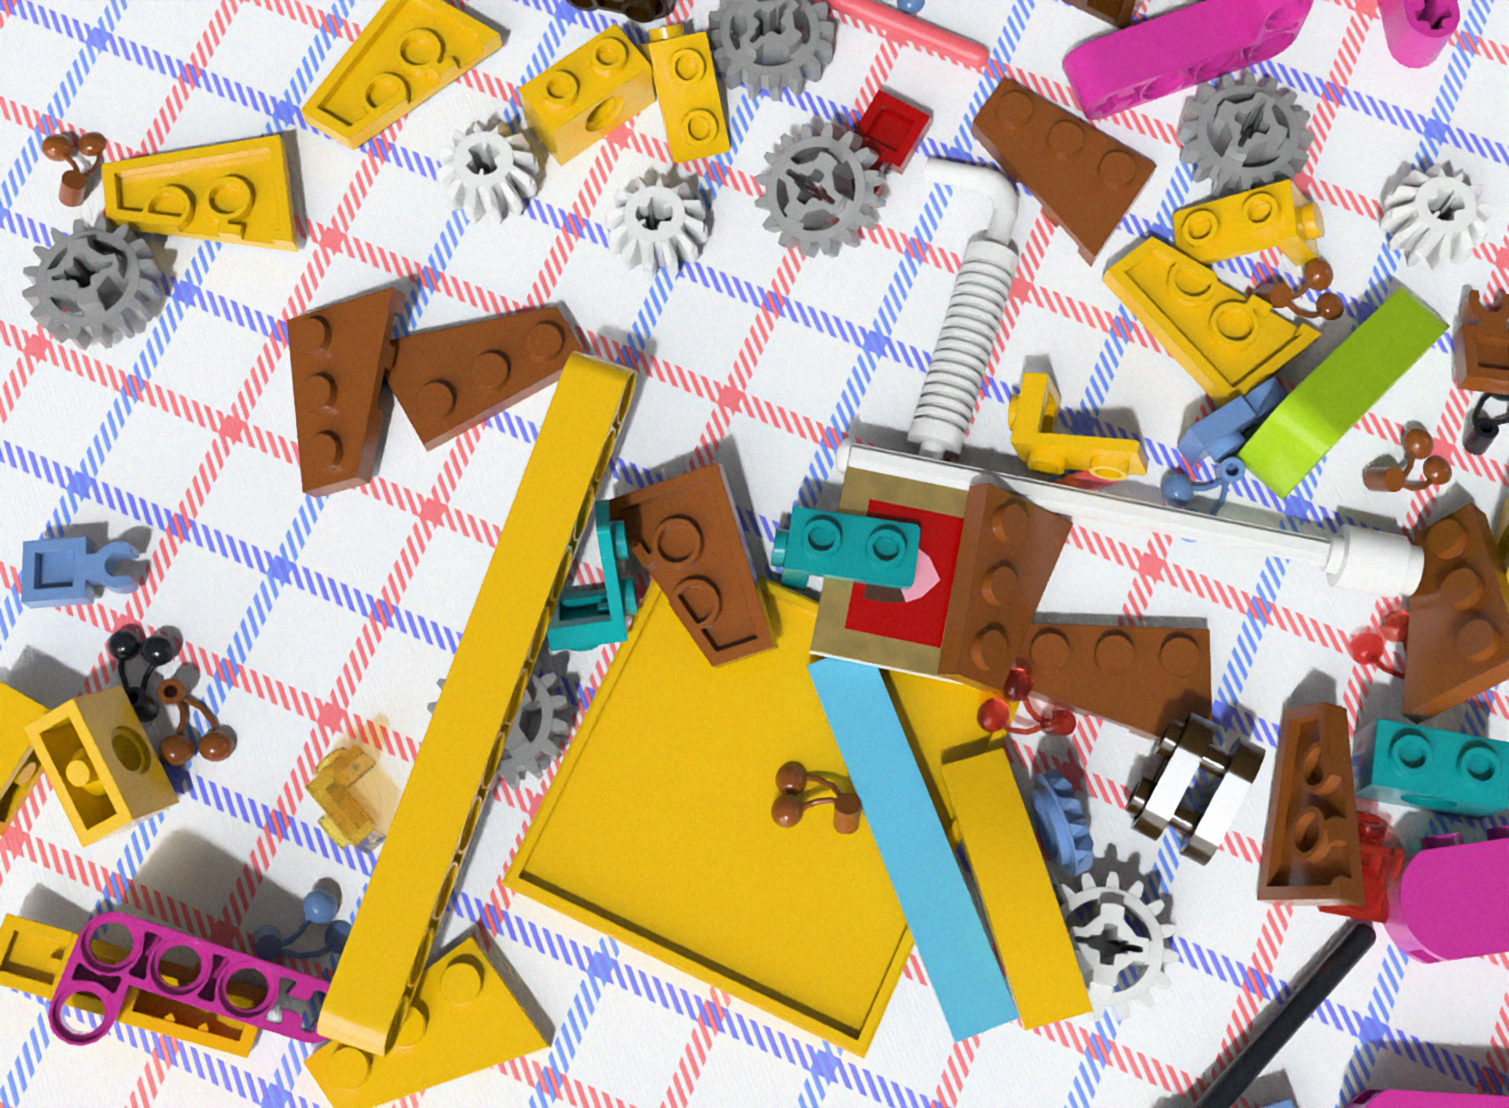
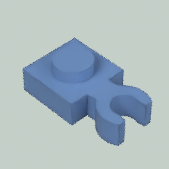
(1222, 430)
(68, 569)

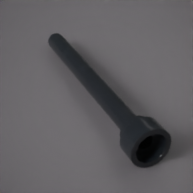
(1288, 1018)

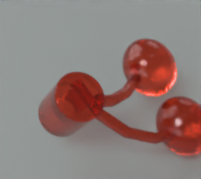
(1369, 647)
(995, 713)

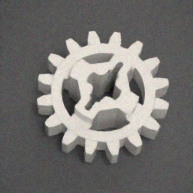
(1109, 916)

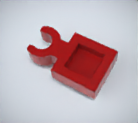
(893, 132)

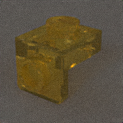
(344, 816)

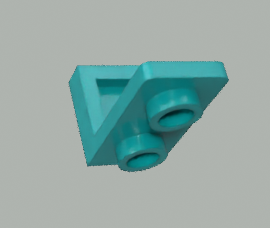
(845, 549)
(598, 616)

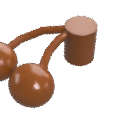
(61, 148)
(1318, 277)
(1417, 445)
(178, 748)
(788, 808)

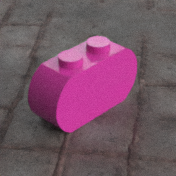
(1452, 899)

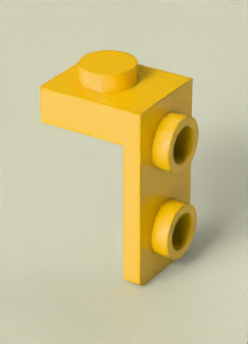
(686, 92)
(1251, 223)
(1033, 427)

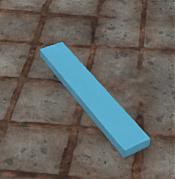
(913, 848)

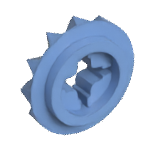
(1061, 823)

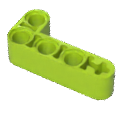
(1341, 391)

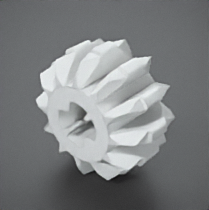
(483, 151)
(1436, 217)
(634, 222)

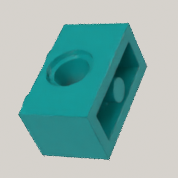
(1431, 769)

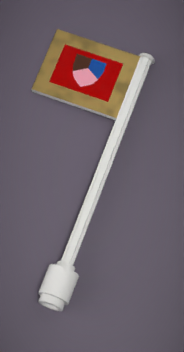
(907, 627)

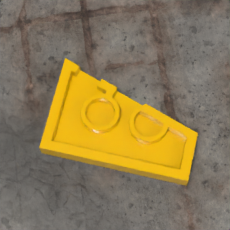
(395, 66)
(207, 193)

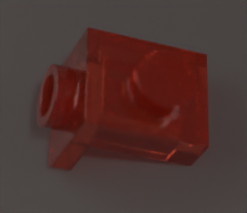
(1381, 865)

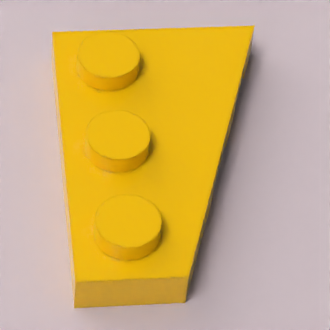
(1205, 326)
(454, 1028)

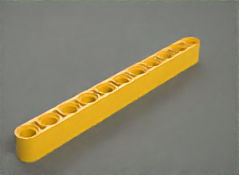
(476, 709)

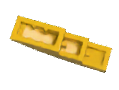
(1015, 890)
(37, 954)

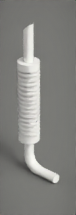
(970, 318)

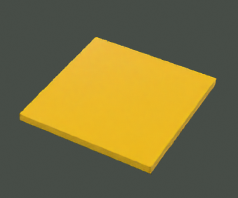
(671, 836)

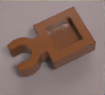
(1483, 346)

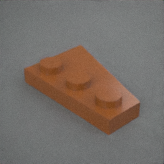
(1066, 165)
(477, 370)
(337, 384)
(700, 559)
(997, 584)
(1456, 617)
(1121, 672)
(1312, 815)

